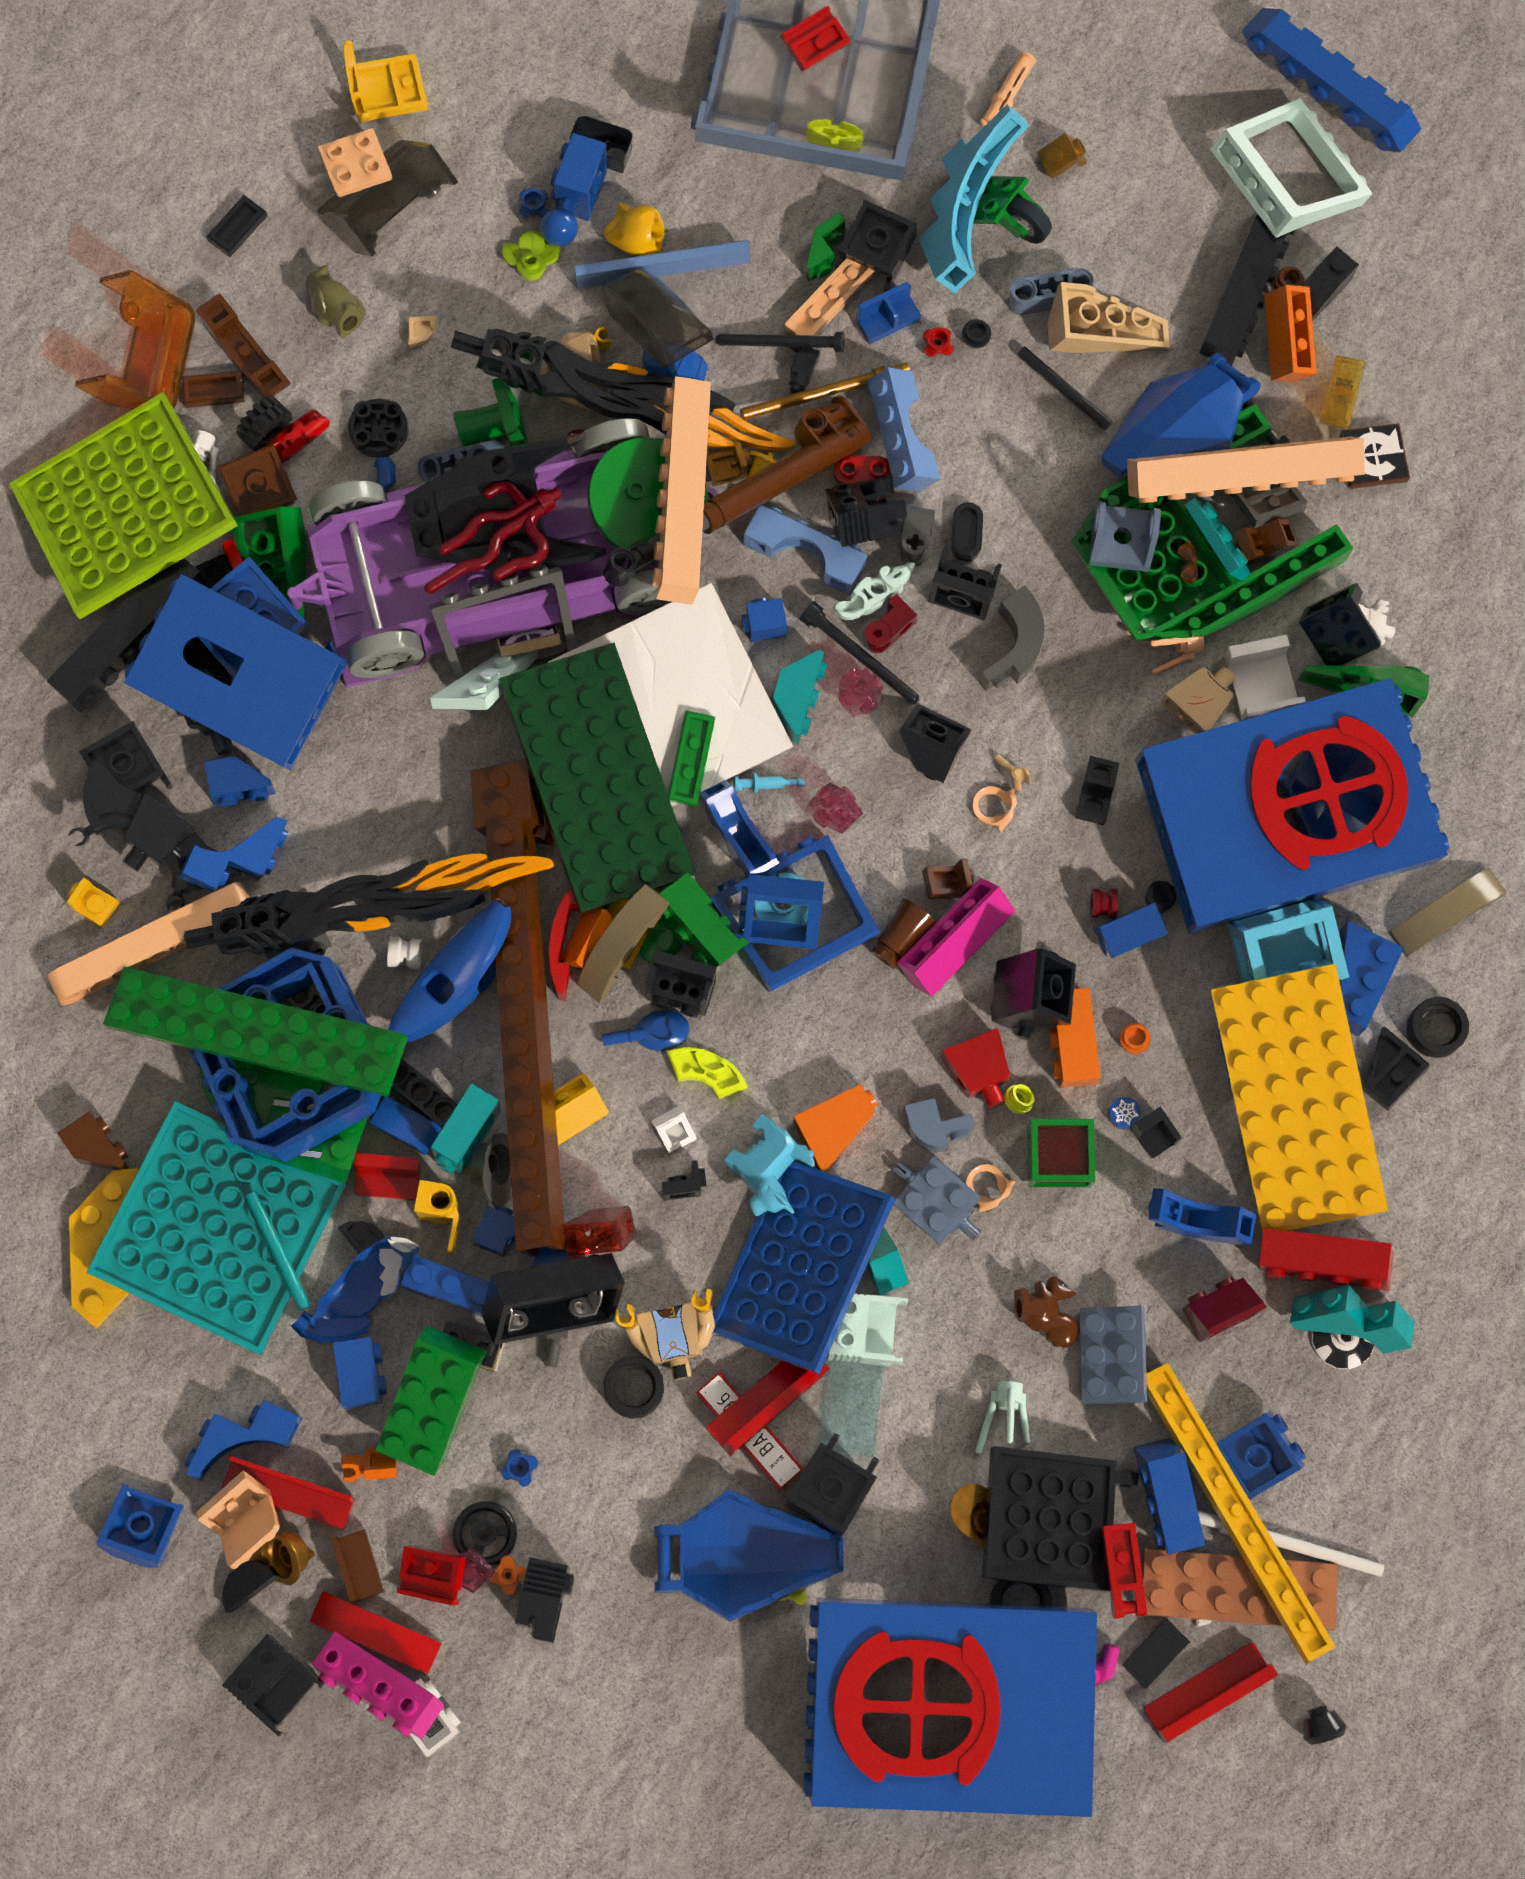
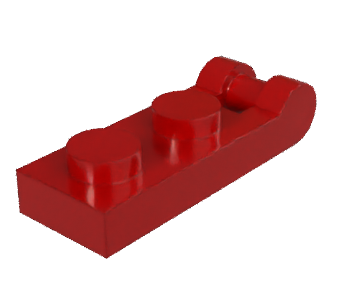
(1124, 1569)

